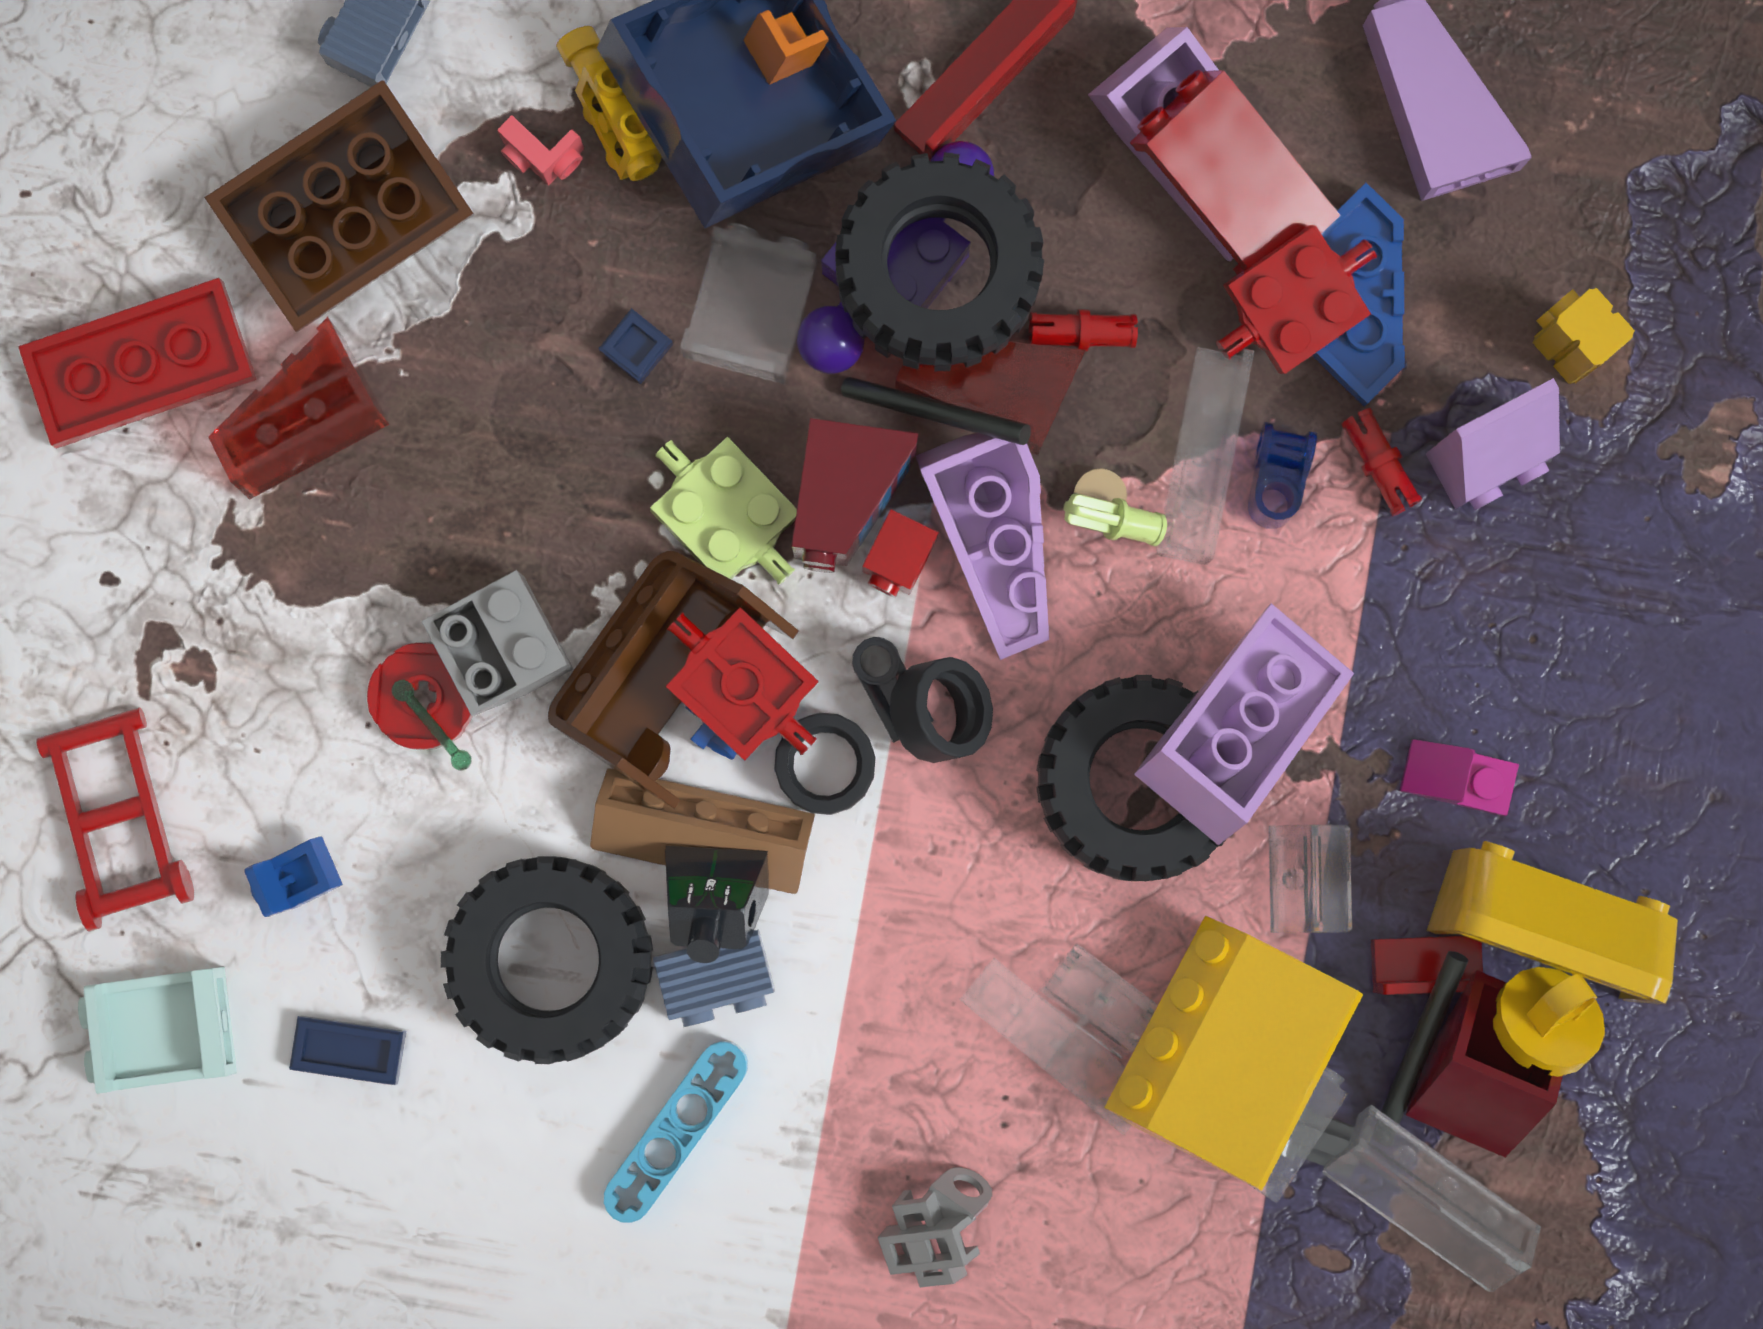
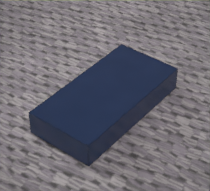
(347, 1050)

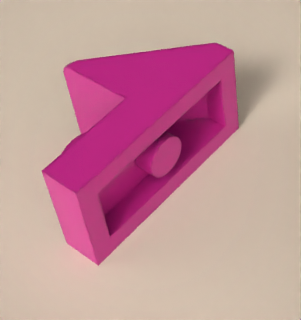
(1459, 777)

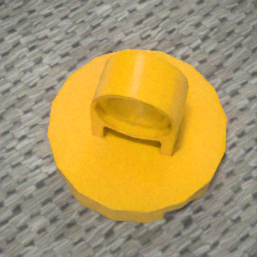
(1549, 1020)

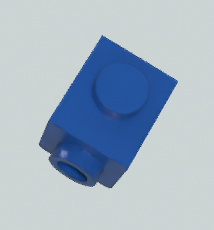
(293, 877)

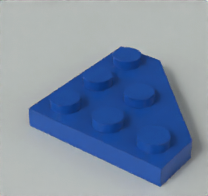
(1373, 349)

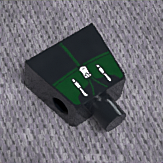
(714, 898)

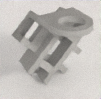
(945, 1215)

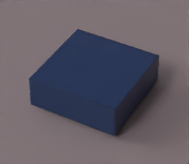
(635, 346)

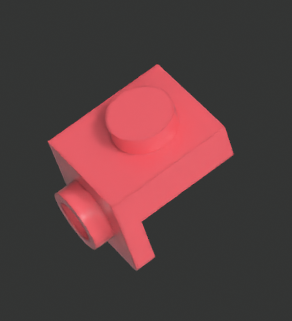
(526, 152)

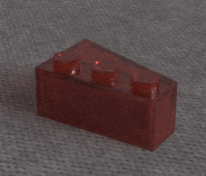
(299, 416)

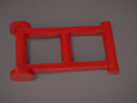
(175, 877)

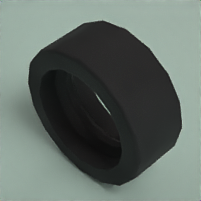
(912, 718)
(853, 792)

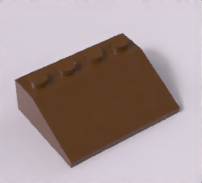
(339, 206)

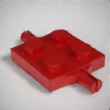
(1296, 299)
(742, 683)

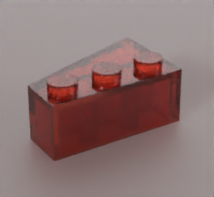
(1016, 384)

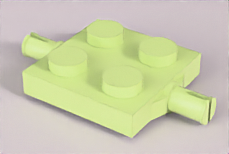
(725, 511)

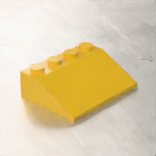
(1233, 1052)

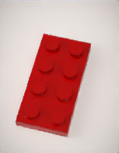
(137, 363)

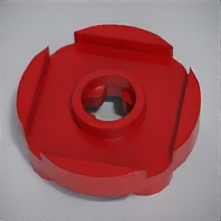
(395, 718)

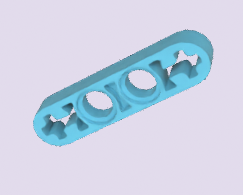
(679, 1133)

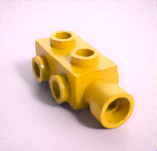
(618, 123)

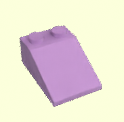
(1499, 447)

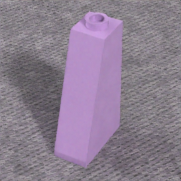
(1438, 102)

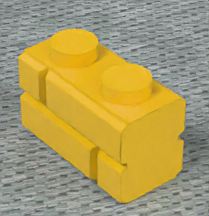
(1581, 334)

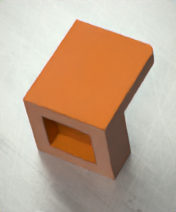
(782, 46)

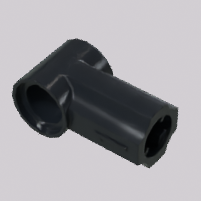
(880, 688)

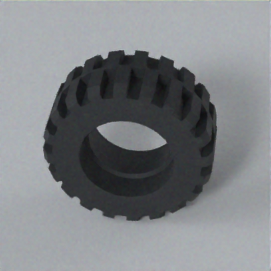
(942, 191)
(1067, 794)
(475, 974)

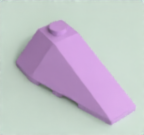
(993, 518)

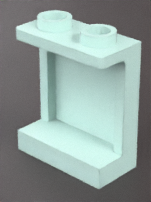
(158, 1030)

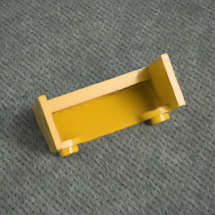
(1558, 922)

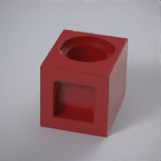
(898, 554)

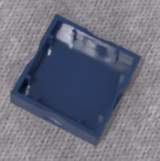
(716, 115)

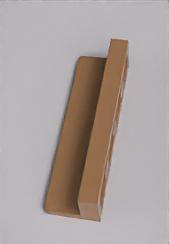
(641, 826)

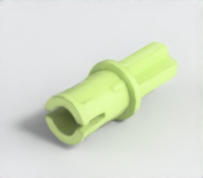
(1115, 519)

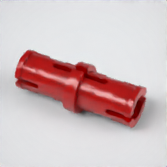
(1083, 330)
(1381, 461)

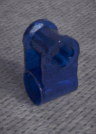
(1280, 465)

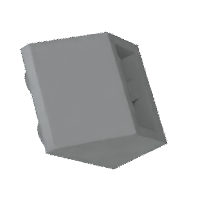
(497, 644)

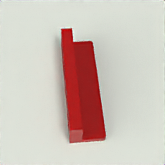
(982, 72)

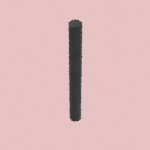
(936, 410)
(1424, 1035)

